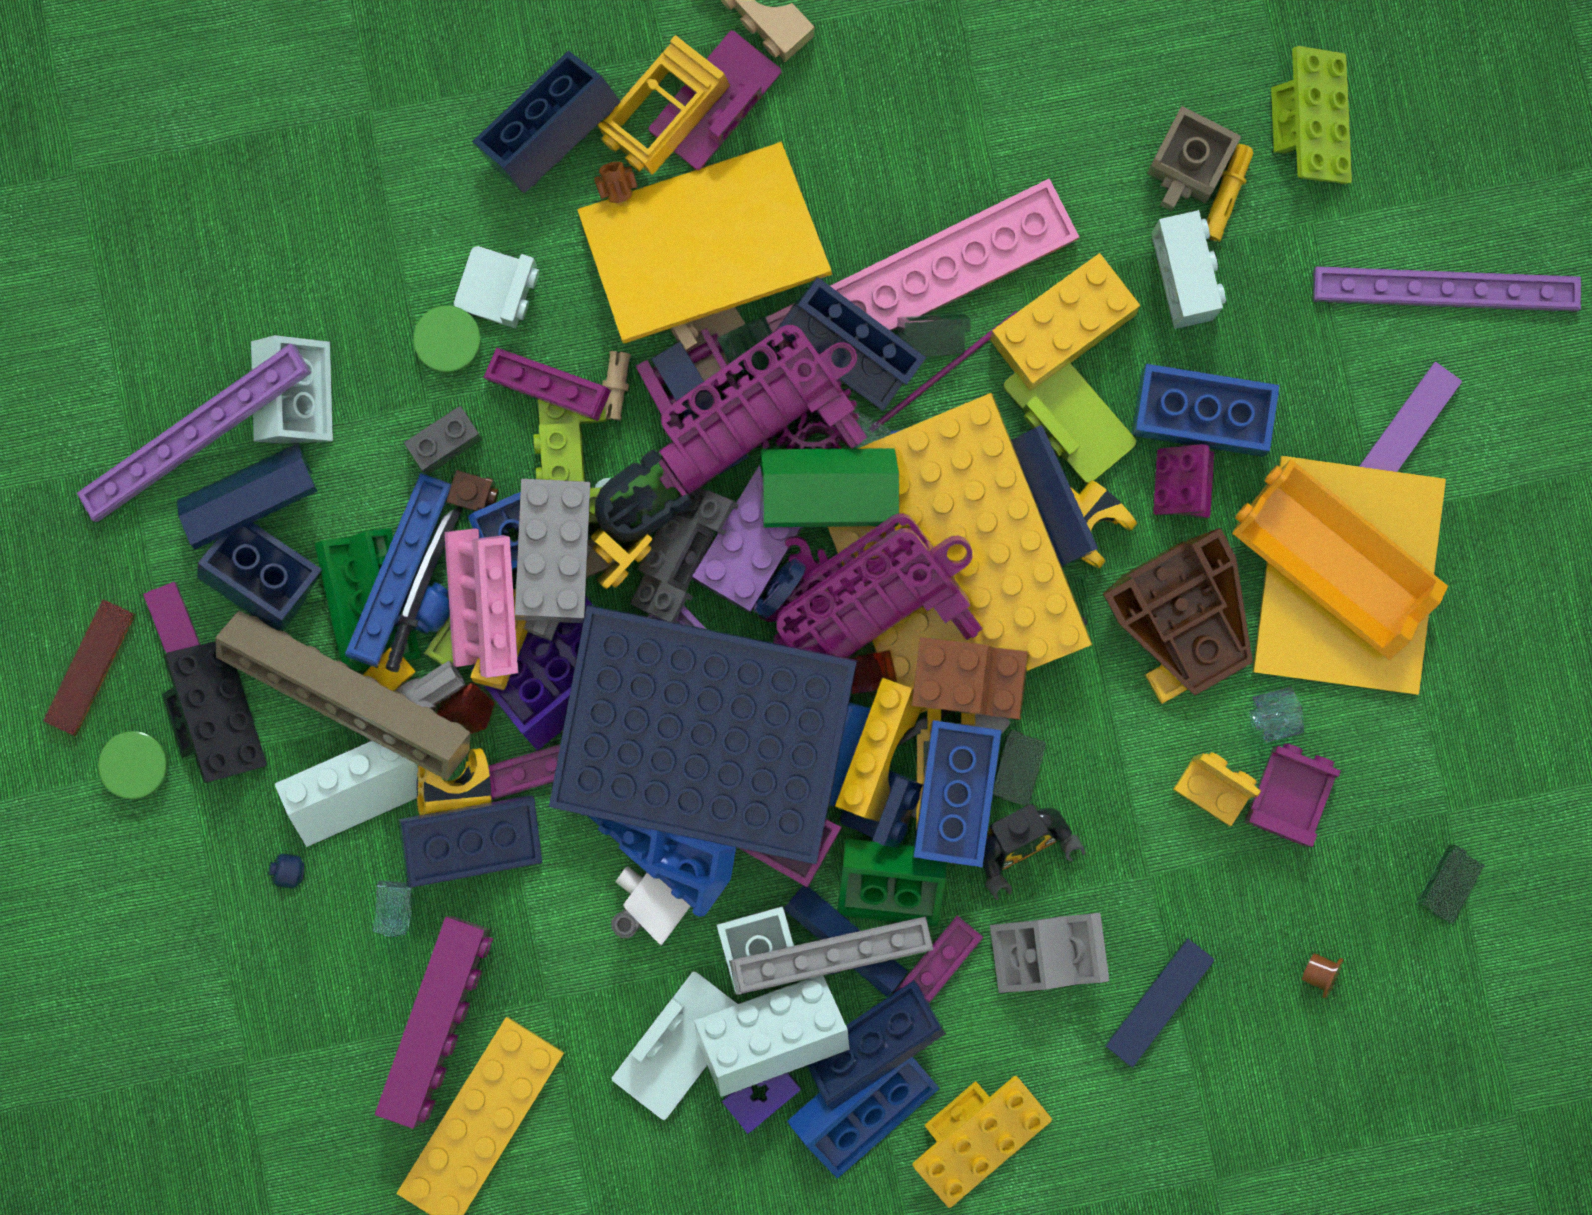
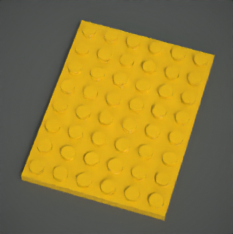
(968, 482)

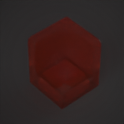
(871, 669)
(468, 707)

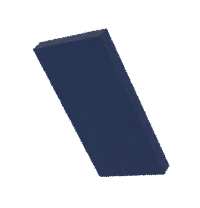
(470, 841)
(878, 1044)

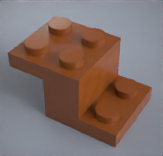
(970, 678)

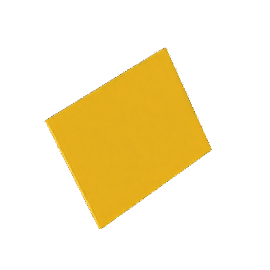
(704, 242)
(1308, 641)

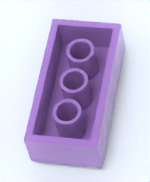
(747, 554)

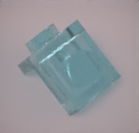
(392, 908)

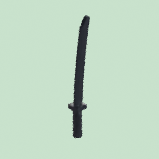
(406, 621)

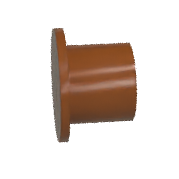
(1322, 973)

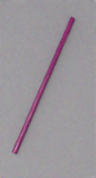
(938, 376)

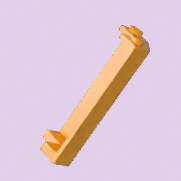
(1339, 558)

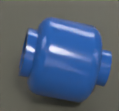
(433, 609)

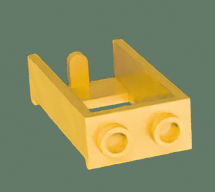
(690, 69)

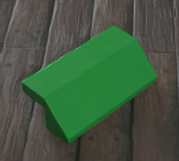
(828, 487)
(348, 577)

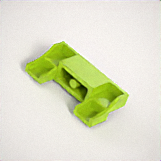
(562, 447)

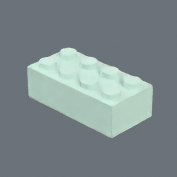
(771, 1035)

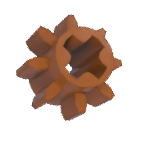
(615, 182)

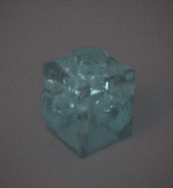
(1277, 714)

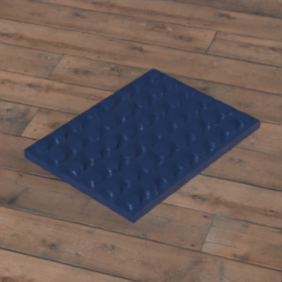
(702, 733)

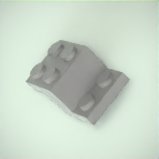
(1049, 953)

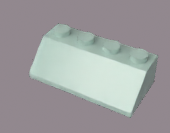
(347, 791)

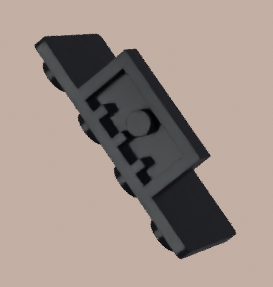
(211, 713)

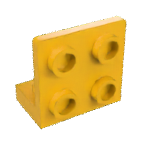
(1215, 787)

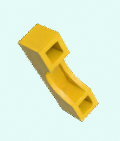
(867, 781)

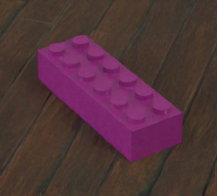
(432, 1022)

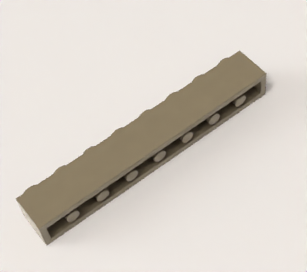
(343, 694)

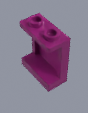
(1292, 794)

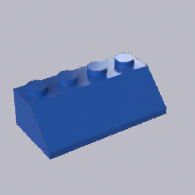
(858, 1124)

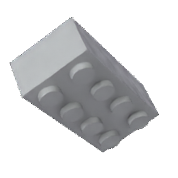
(552, 550)

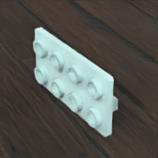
(669, 1054)

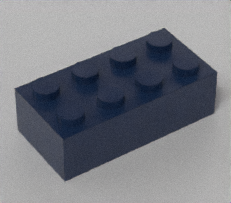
(546, 121)

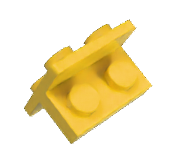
(610, 550)

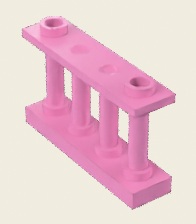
(481, 602)

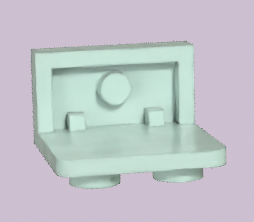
(496, 286)

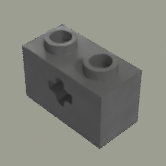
(443, 440)

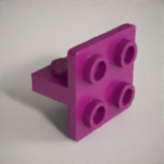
(1184, 481)

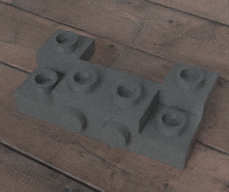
(677, 554)

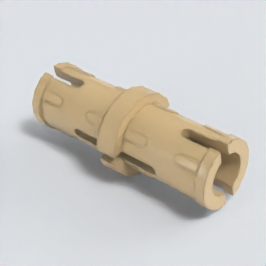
(616, 383)

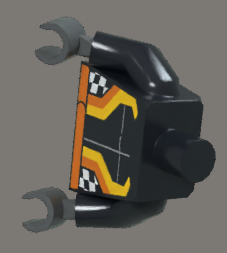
(1022, 836)

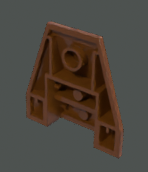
(1187, 610)

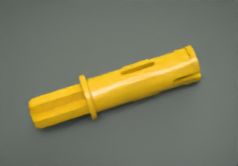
(1228, 191)

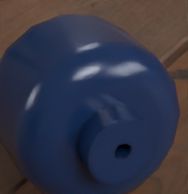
(287, 870)

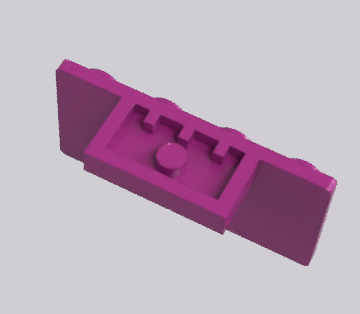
(749, 79)

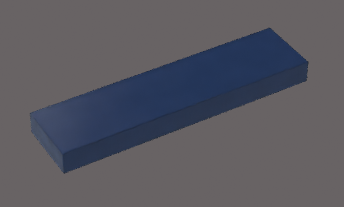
(681, 377)
(827, 922)
(1159, 1002)

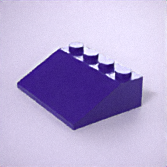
(541, 689)

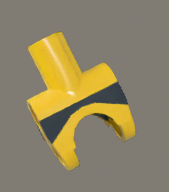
(1098, 506)
(467, 790)

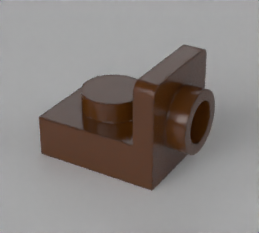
(472, 491)

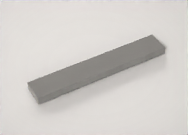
(830, 955)

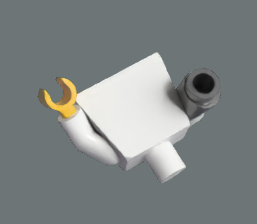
(647, 907)

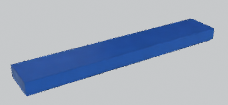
(398, 570)

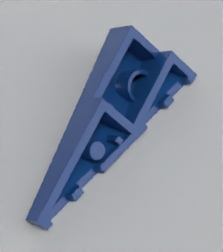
(687, 865)

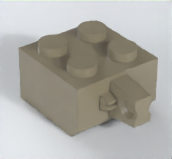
(1192, 157)

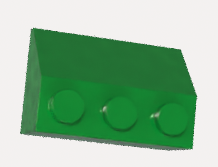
(889, 883)

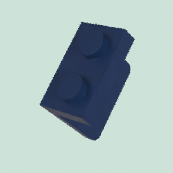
(895, 816)

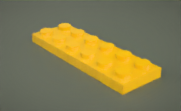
(481, 1121)

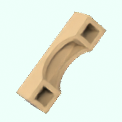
(781, 27)

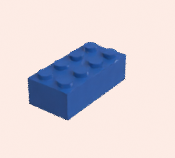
(1205, 410)
(957, 793)

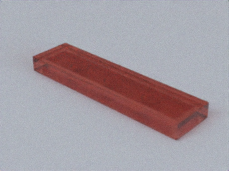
(89, 667)

